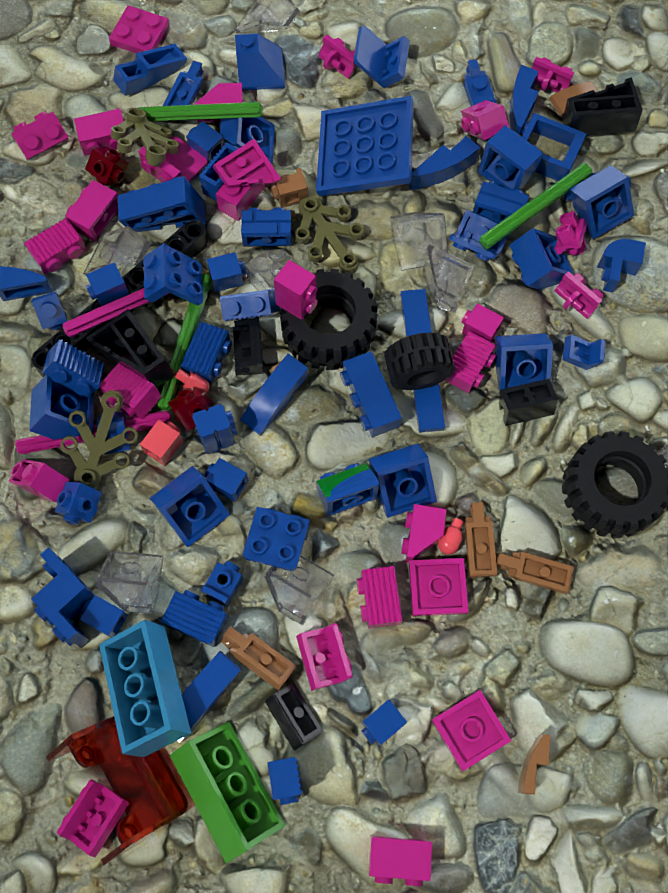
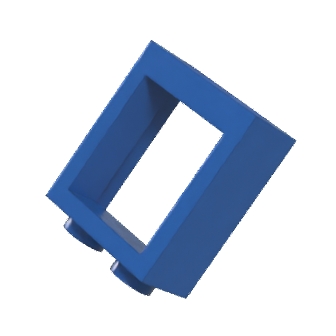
(561, 133)

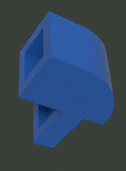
(620, 257)

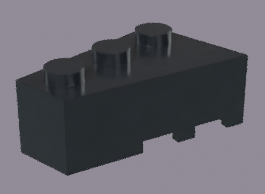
(605, 111)
(127, 343)

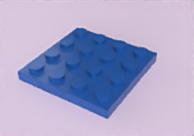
(365, 146)

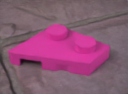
(246, 167)

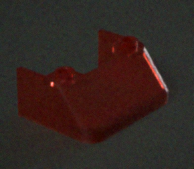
(142, 781)

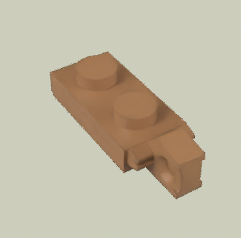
(480, 543)
(537, 571)
(258, 657)

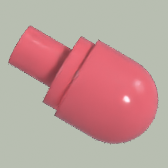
(192, 380)
(451, 537)

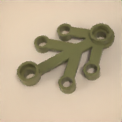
(137, 119)
(328, 230)
(97, 444)

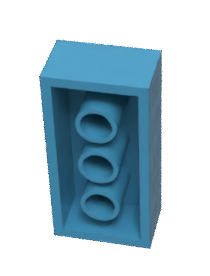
(144, 689)

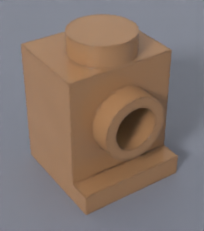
(290, 189)

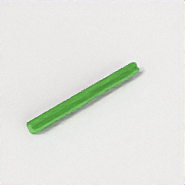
(203, 111)
(535, 206)
(184, 339)

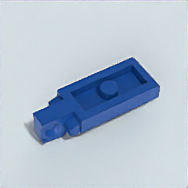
(477, 84)
(186, 86)

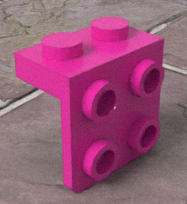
(184, 163)

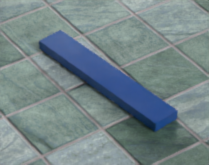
(427, 400)

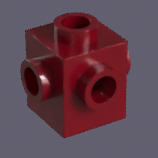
(106, 166)
(187, 403)

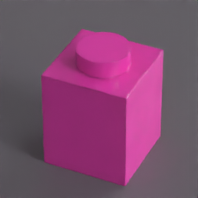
(482, 322)

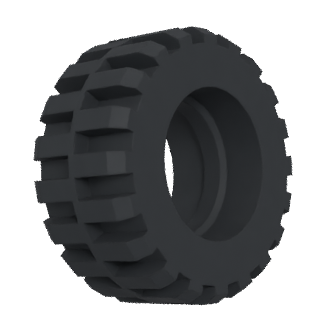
(333, 349)
(635, 458)

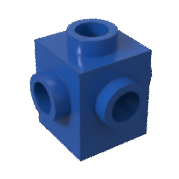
(77, 503)

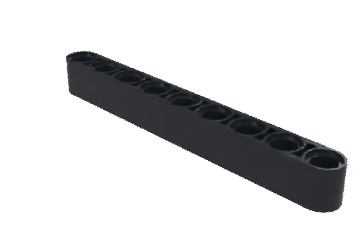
(180, 240)

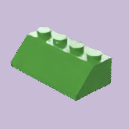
(227, 791)

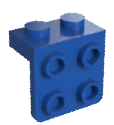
(381, 61)
(469, 234)
(172, 272)
(276, 538)

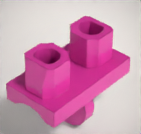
(337, 56)
(551, 75)
(571, 234)
(578, 295)

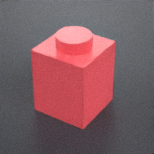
(162, 442)

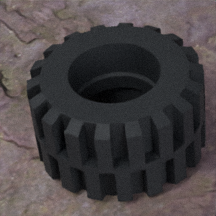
(419, 361)

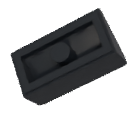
(293, 716)

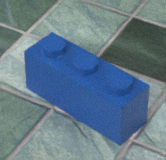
(370, 394)

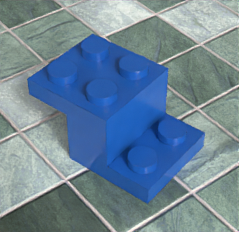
(62, 599)

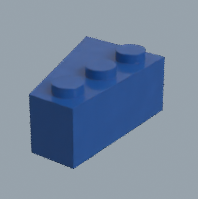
(160, 205)

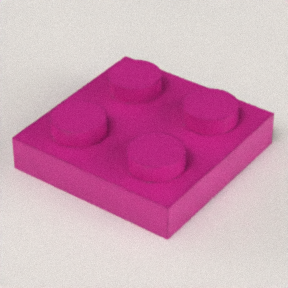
(138, 30)
(438, 587)
(471, 730)

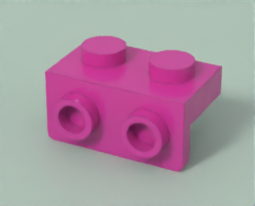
(39, 135)
(324, 657)
(92, 817)

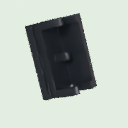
(247, 347)
(528, 402)

